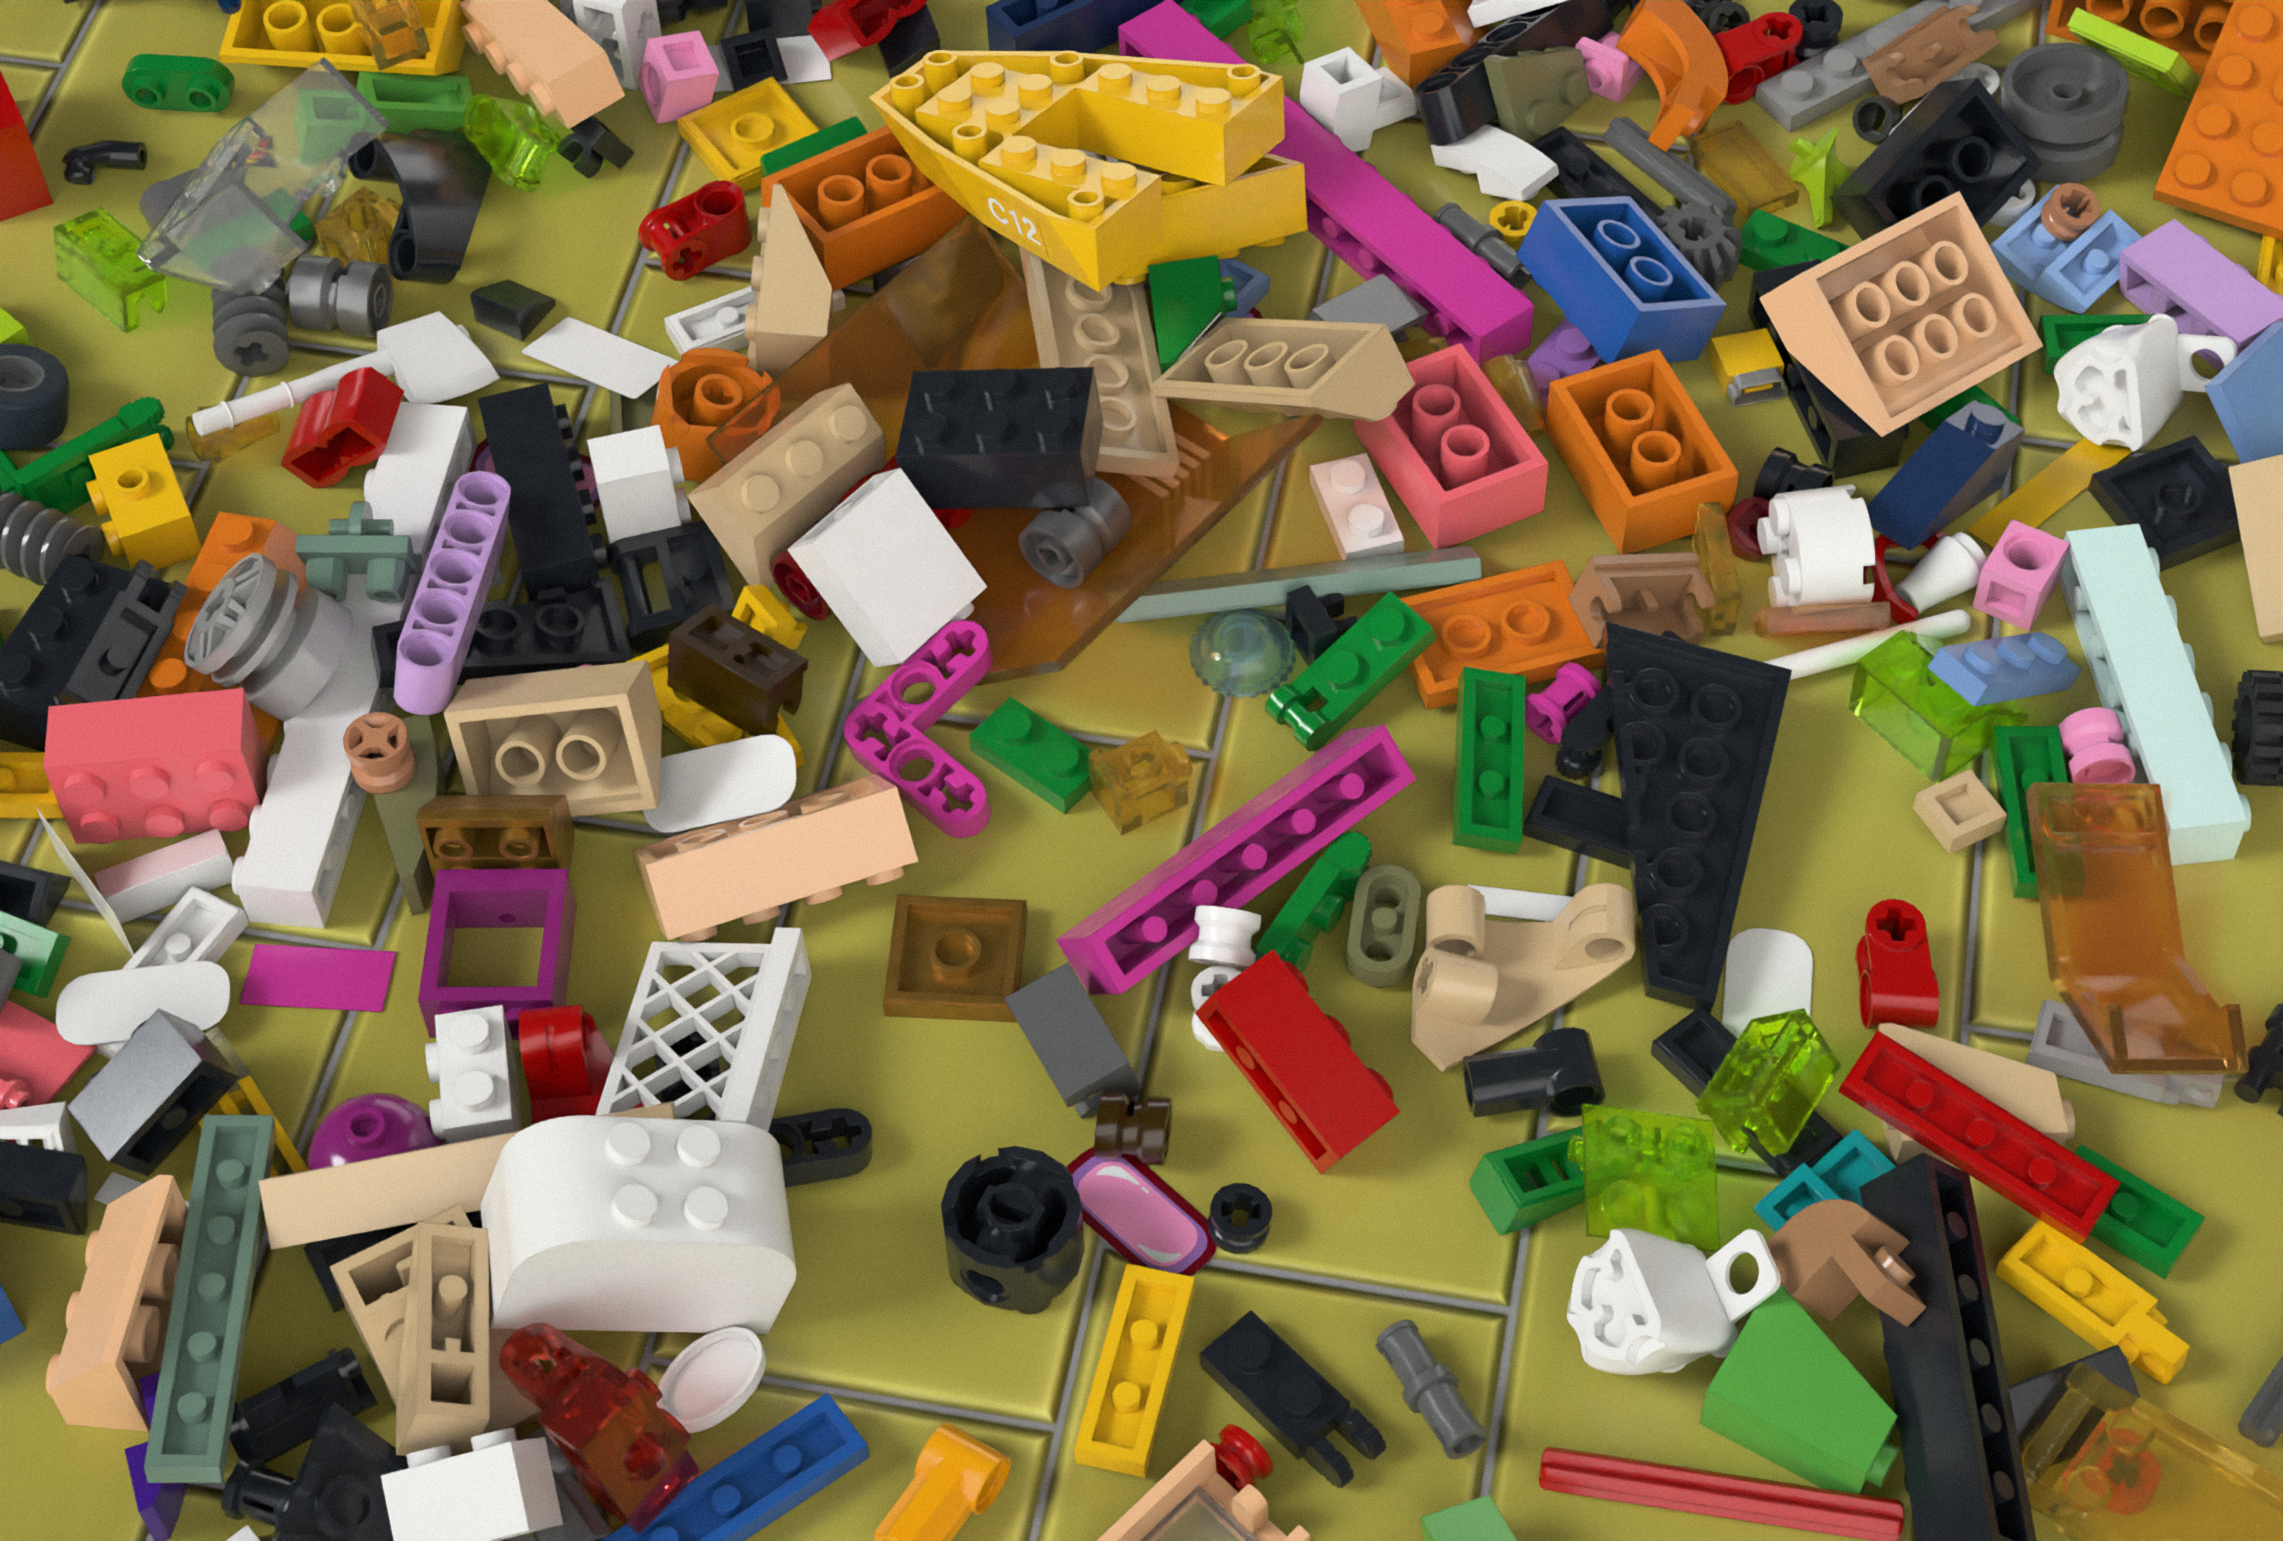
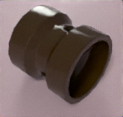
(1133, 1127)

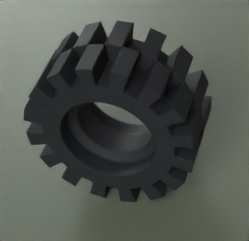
(2259, 729)

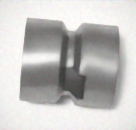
(334, 295)
(1070, 541)

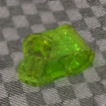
(510, 138)

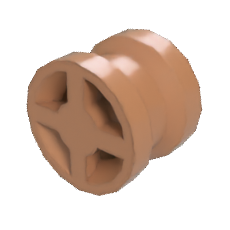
(385, 737)

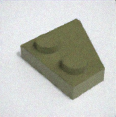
(1537, 89)

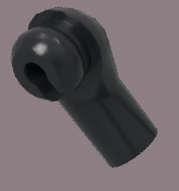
(102, 154)

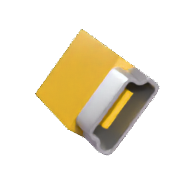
(1748, 367)

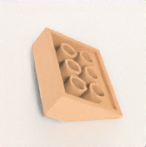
(1905, 316)

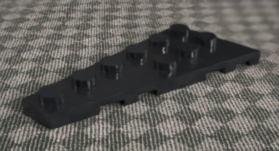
(1692, 782)

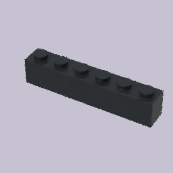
(1950, 1364)

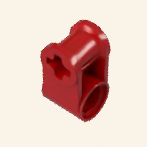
(1754, 56)
(701, 229)
(1896, 968)

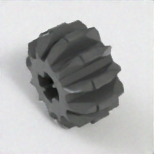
(1704, 240)

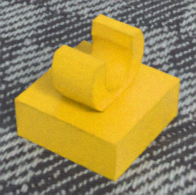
(769, 616)

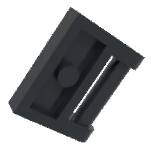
(690, 571)

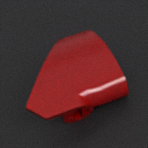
(563, 1061)

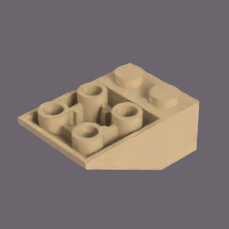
(791, 292)
(376, 1297)

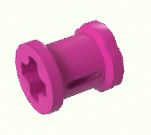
(1560, 702)

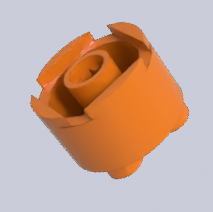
(699, 398)

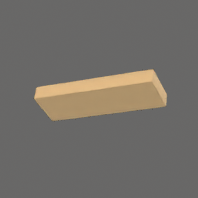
(2259, 511)

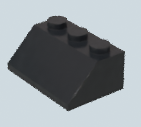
(1942, 147)

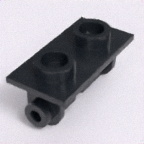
(292, 1409)

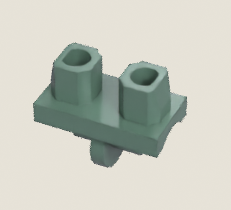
(359, 547)

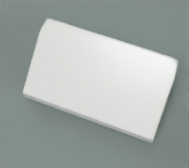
(165, 875)

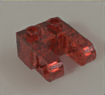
(603, 1423)

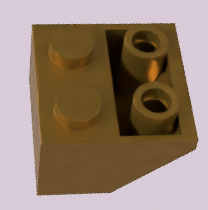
(497, 832)

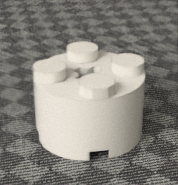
(1817, 547)

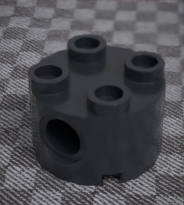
(1013, 1229)

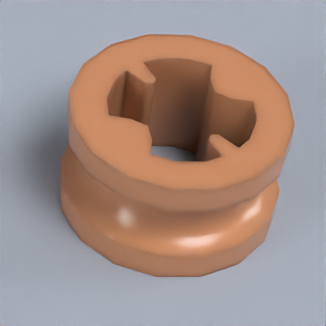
(2079, 199)

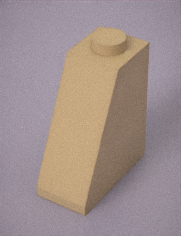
(2014, 1086)

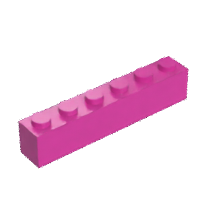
(1236, 859)

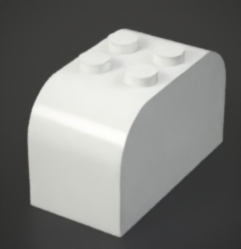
(638, 1226)

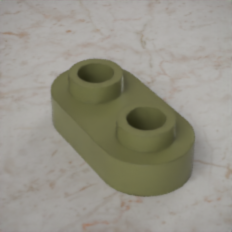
(1382, 929)

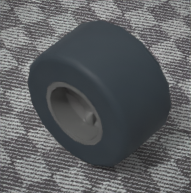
(31, 397)

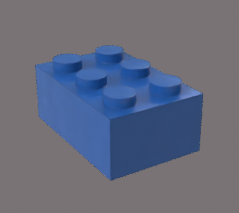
(1620, 279)

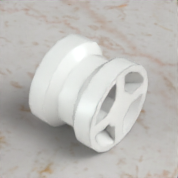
(1224, 937)

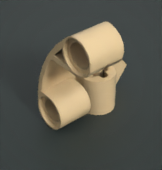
(1498, 977)

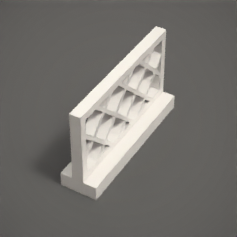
(760, 1040)

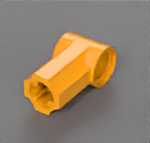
(950, 1482)

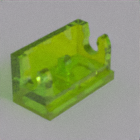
(101, 266)
(1770, 1081)

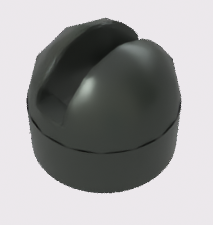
(1870, 115)

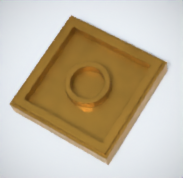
(955, 957)

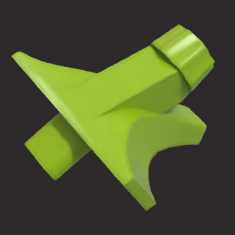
(1819, 172)

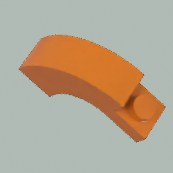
(1682, 63)

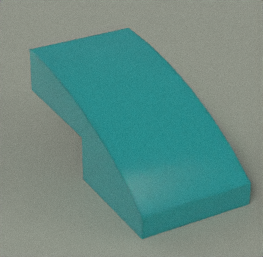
(1833, 1177)

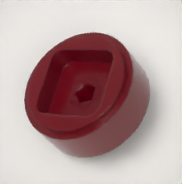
(1742, 528)

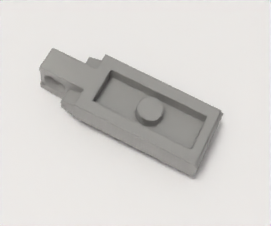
(2065, 1049)

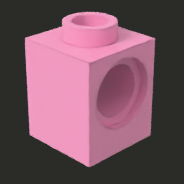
(677, 75)
(2020, 575)

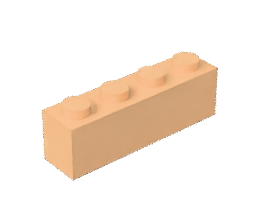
(543, 56)

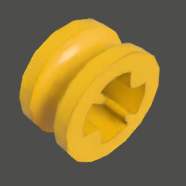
(1509, 215)

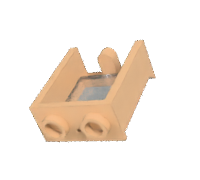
(1199, 1506)

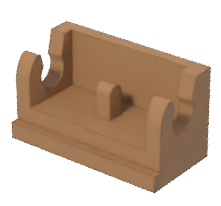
(1927, 53)
(1642, 593)

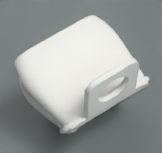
(2131, 379)
(1660, 1302)

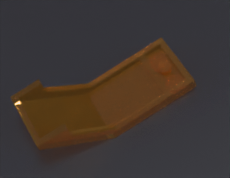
(2119, 935)

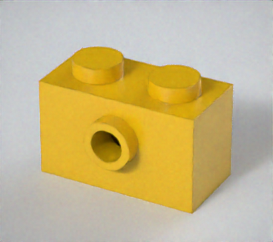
(144, 504)

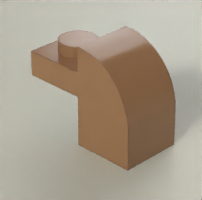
(1840, 1251)

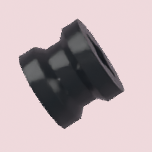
(1820, 25)

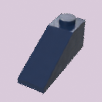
(1947, 475)

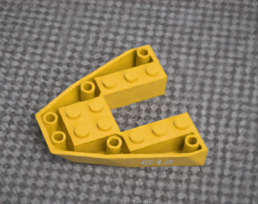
(1009, 128)

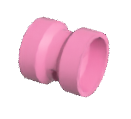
(2095, 747)

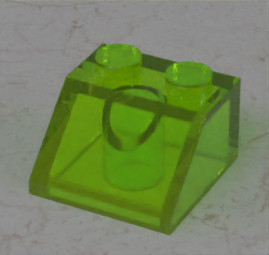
(1920, 711)

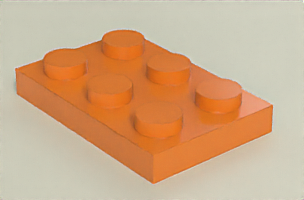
(1502, 625)

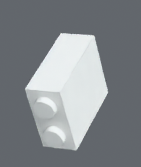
(888, 568)

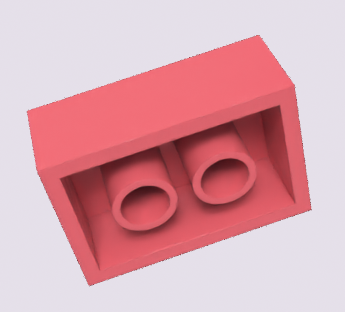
(1456, 452)
(156, 765)

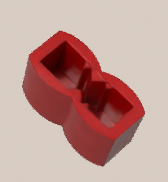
(857, 24)
(342, 427)

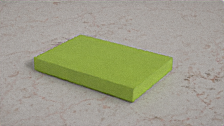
(2136, 54)

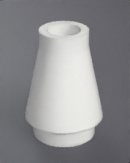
(1944, 572)

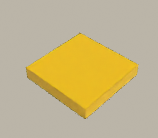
(744, 127)

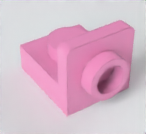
(1608, 68)

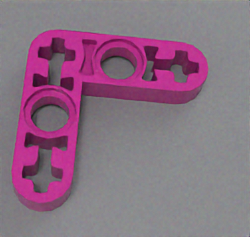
(907, 722)

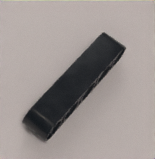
(1459, 95)

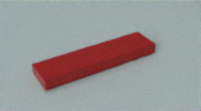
(1979, 1137)

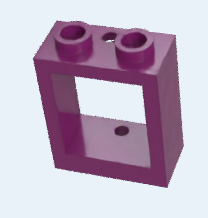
(498, 901)

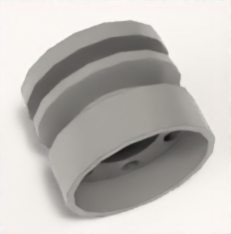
(269, 636)

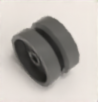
(2067, 108)

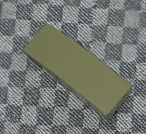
(400, 809)

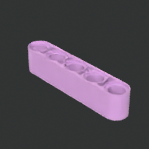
(451, 593)

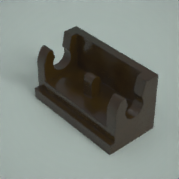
(735, 670)

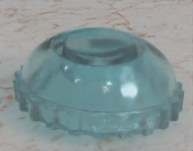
(1242, 653)

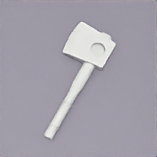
(423, 357)

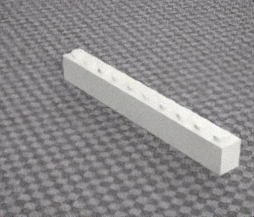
(311, 796)

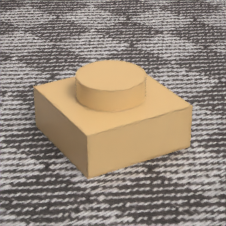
(1959, 811)

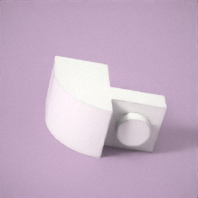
(1353, 97)

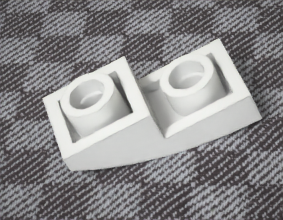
(1501, 161)

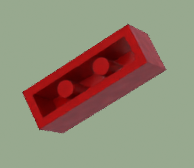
(1298, 1060)

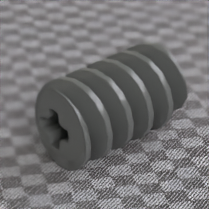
(251, 330)
(39, 538)

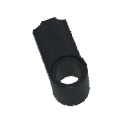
(1552, 1074)

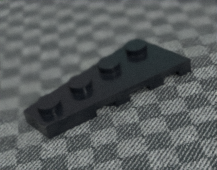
(529, 636)
(341, 1484)

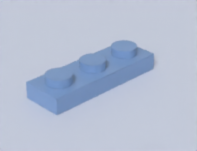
(2005, 668)

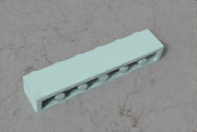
(2151, 684)

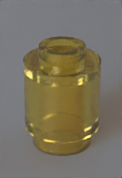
(1519, 391)

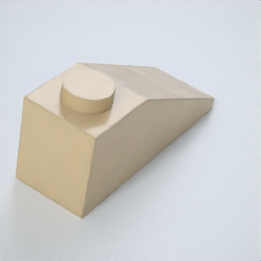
(445, 1341)

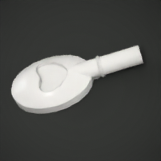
(713, 1377)

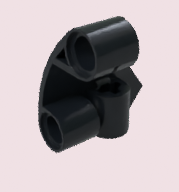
(441, 191)

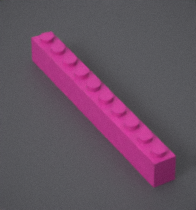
(1362, 213)

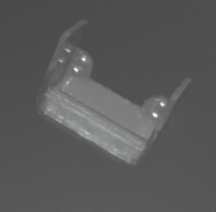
(237, 205)

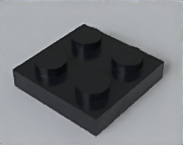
(2175, 497)

